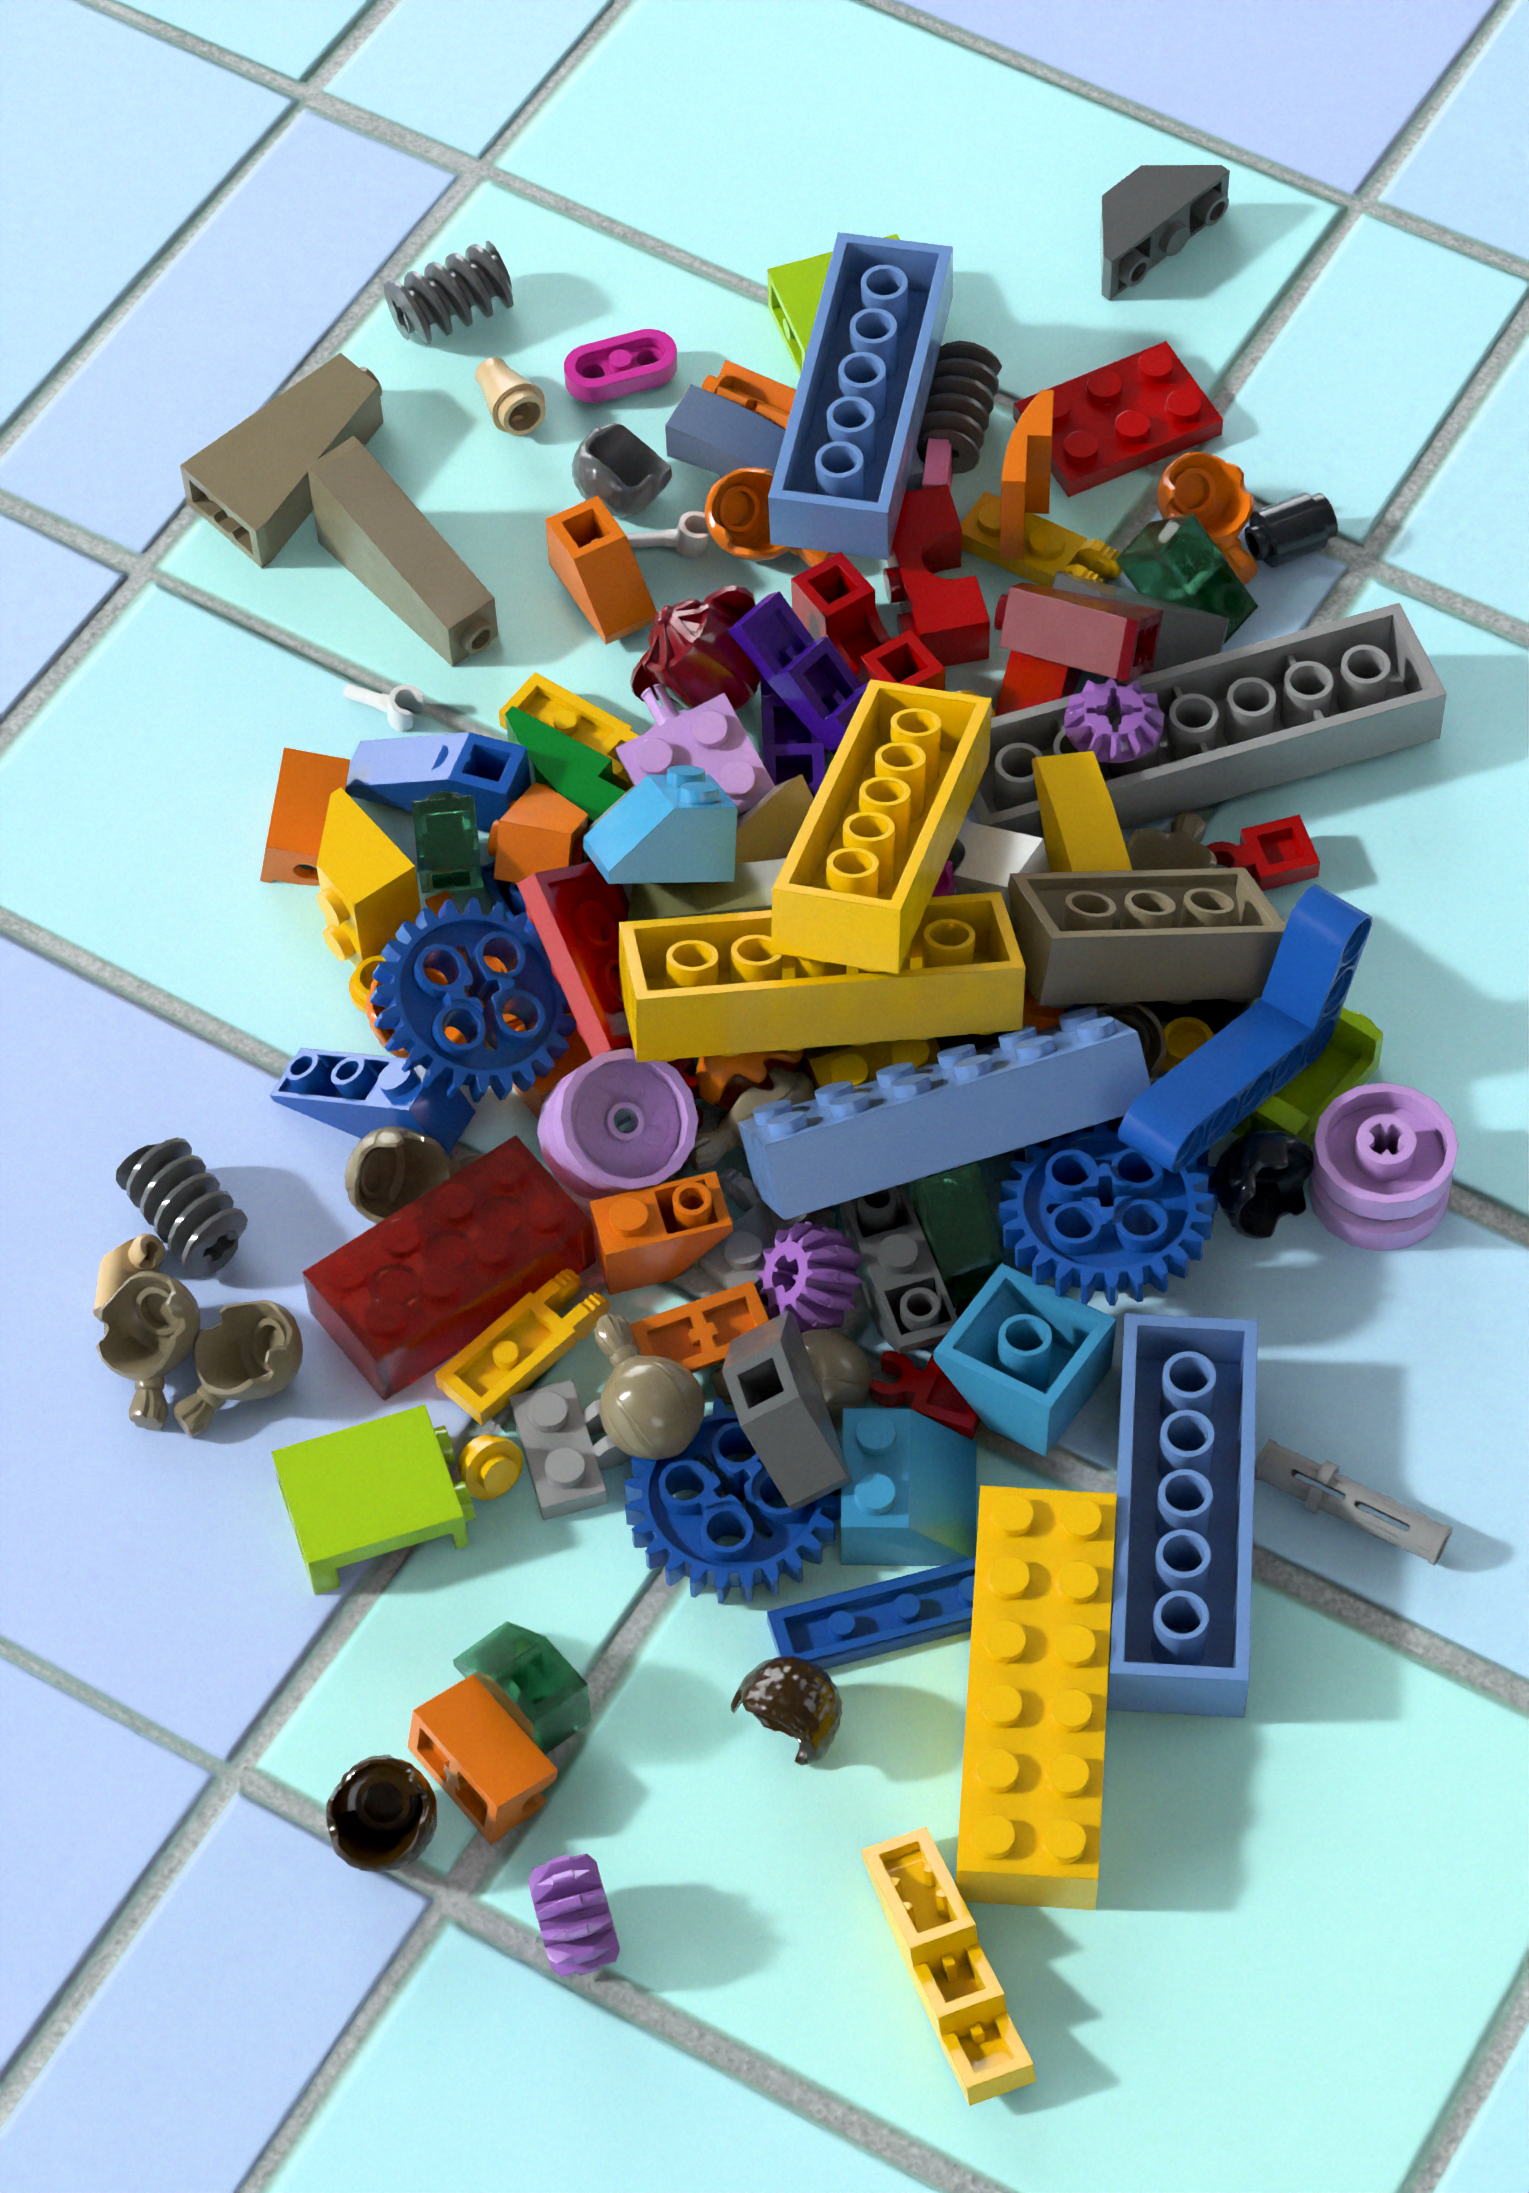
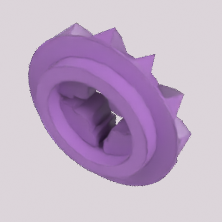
(1090, 727)

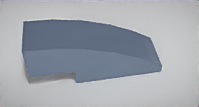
(721, 434)

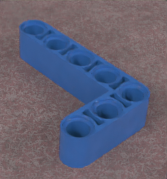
(1261, 1047)

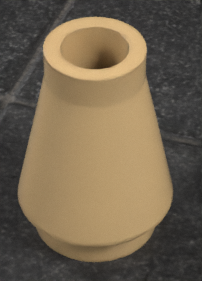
(512, 400)

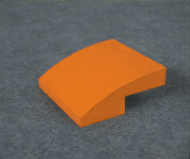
(1026, 473)

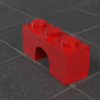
(841, 604)
(940, 611)

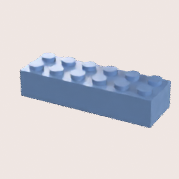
(861, 396)
(943, 1112)
(1184, 1516)

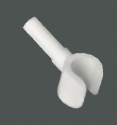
(689, 537)
(400, 697)

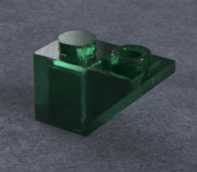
(1184, 566)
(447, 842)
(959, 1229)
(530, 1683)

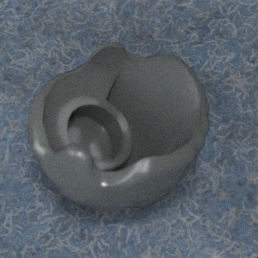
(619, 470)

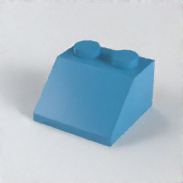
(667, 832)
(1027, 1357)
(908, 1490)

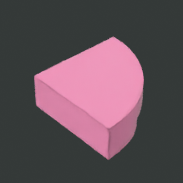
(938, 464)

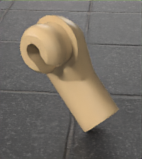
(124, 1261)

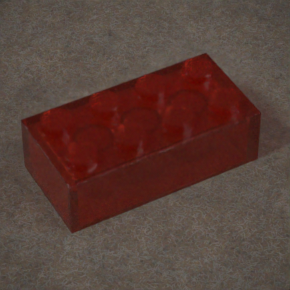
(447, 1266)

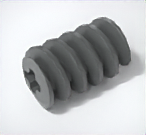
(449, 292)
(960, 402)
(183, 1205)

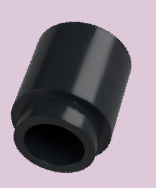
(1291, 528)

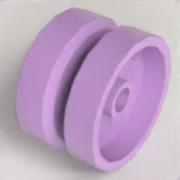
(651, 1133)
(1382, 1166)

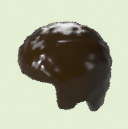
(794, 1699)
(381, 1814)

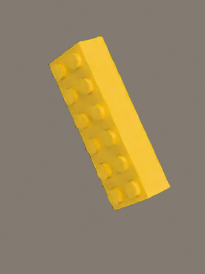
(881, 827)
(720, 991)
(1037, 1698)

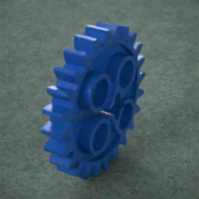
(422, 1008)
(1105, 1200)
(685, 1530)

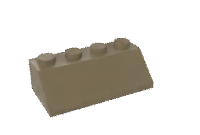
(1144, 935)

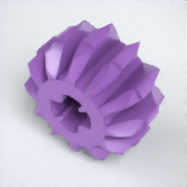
(810, 1276)
(573, 1915)

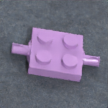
(698, 737)

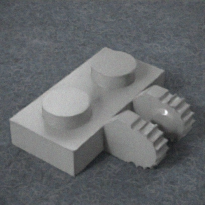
(741, 1252)
(560, 1450)

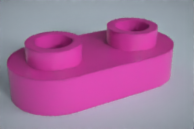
(620, 365)

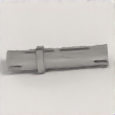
(1279, 1466)

